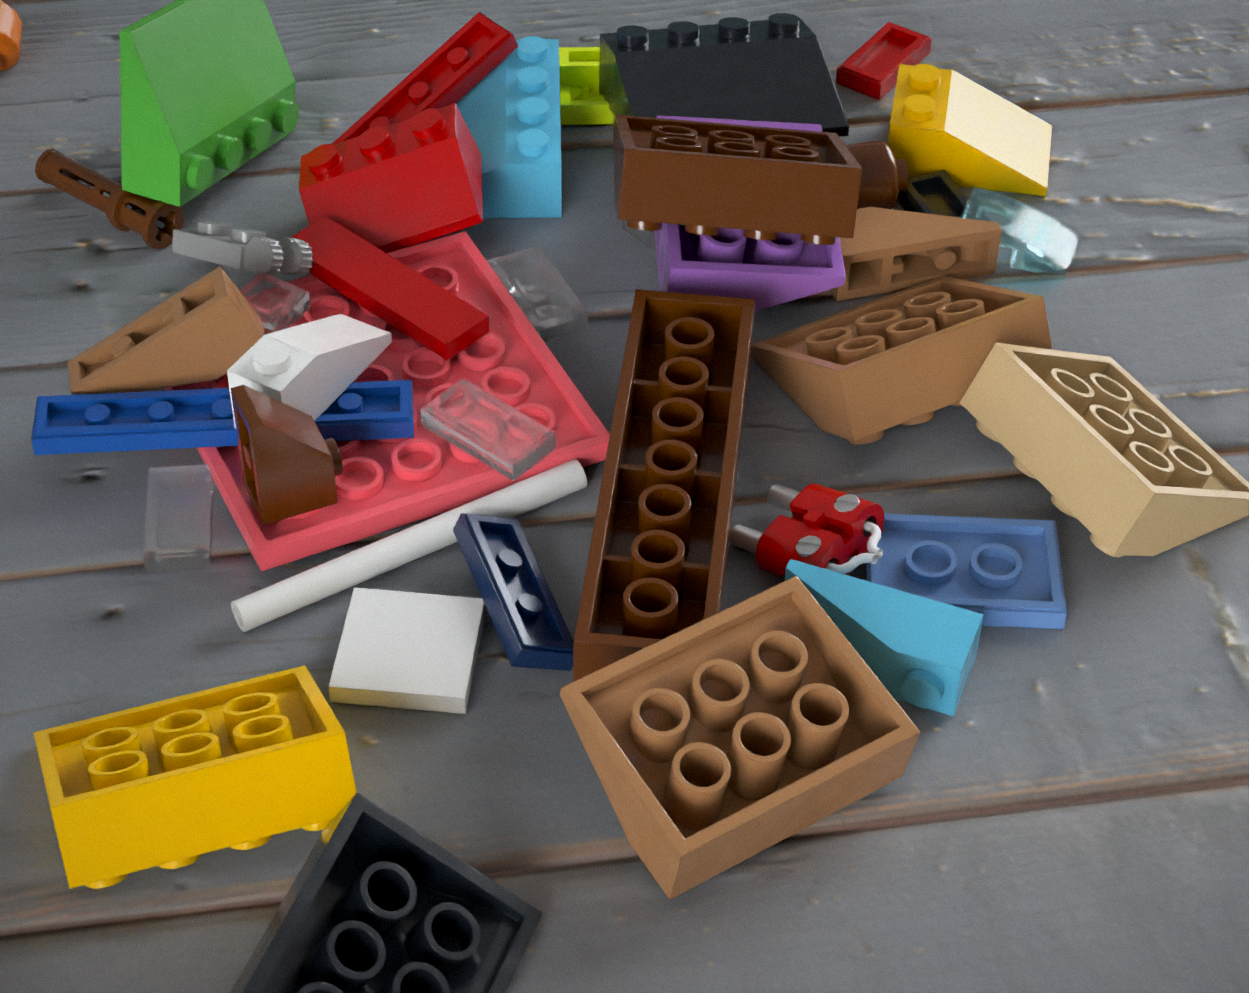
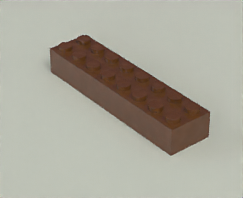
(667, 476)

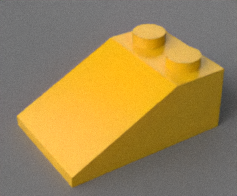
(968, 132)

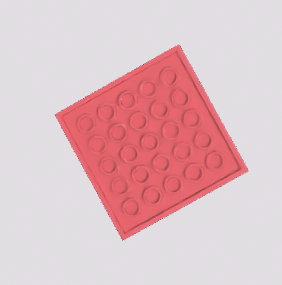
(421, 476)

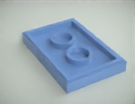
(977, 564)

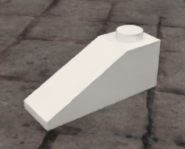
(309, 362)

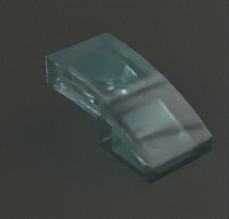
(1036, 239)

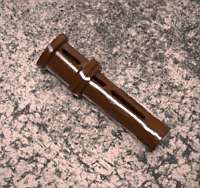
(65, 173)

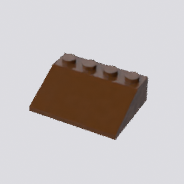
(734, 179)

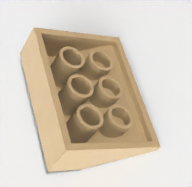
(1104, 449)

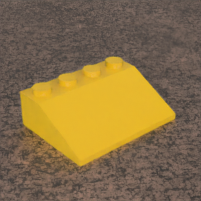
(194, 776)

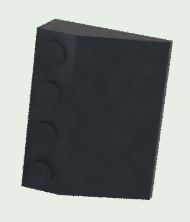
(721, 72)
(389, 916)

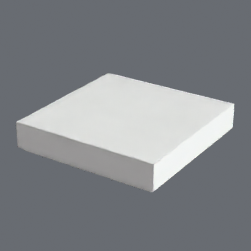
(408, 650)

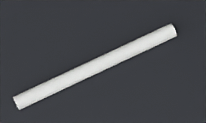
(402, 547)

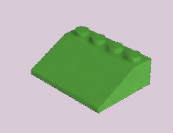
(200, 95)

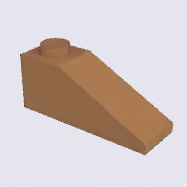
(909, 248)
(174, 344)

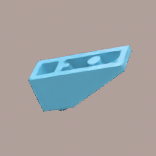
(909, 641)

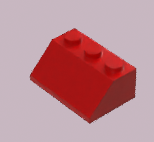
(398, 180)

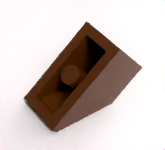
(283, 457)

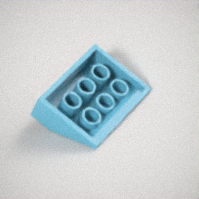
(519, 132)

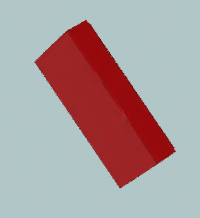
(876, 63)

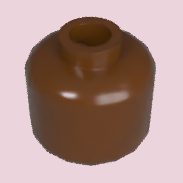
(881, 174)

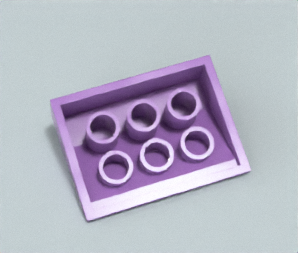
(745, 266)

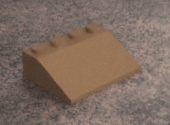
(899, 354)
(737, 734)

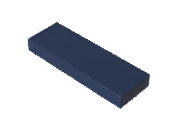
(515, 592)

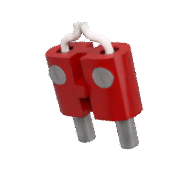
(822, 531)

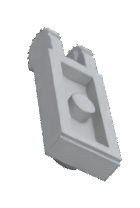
(243, 249)

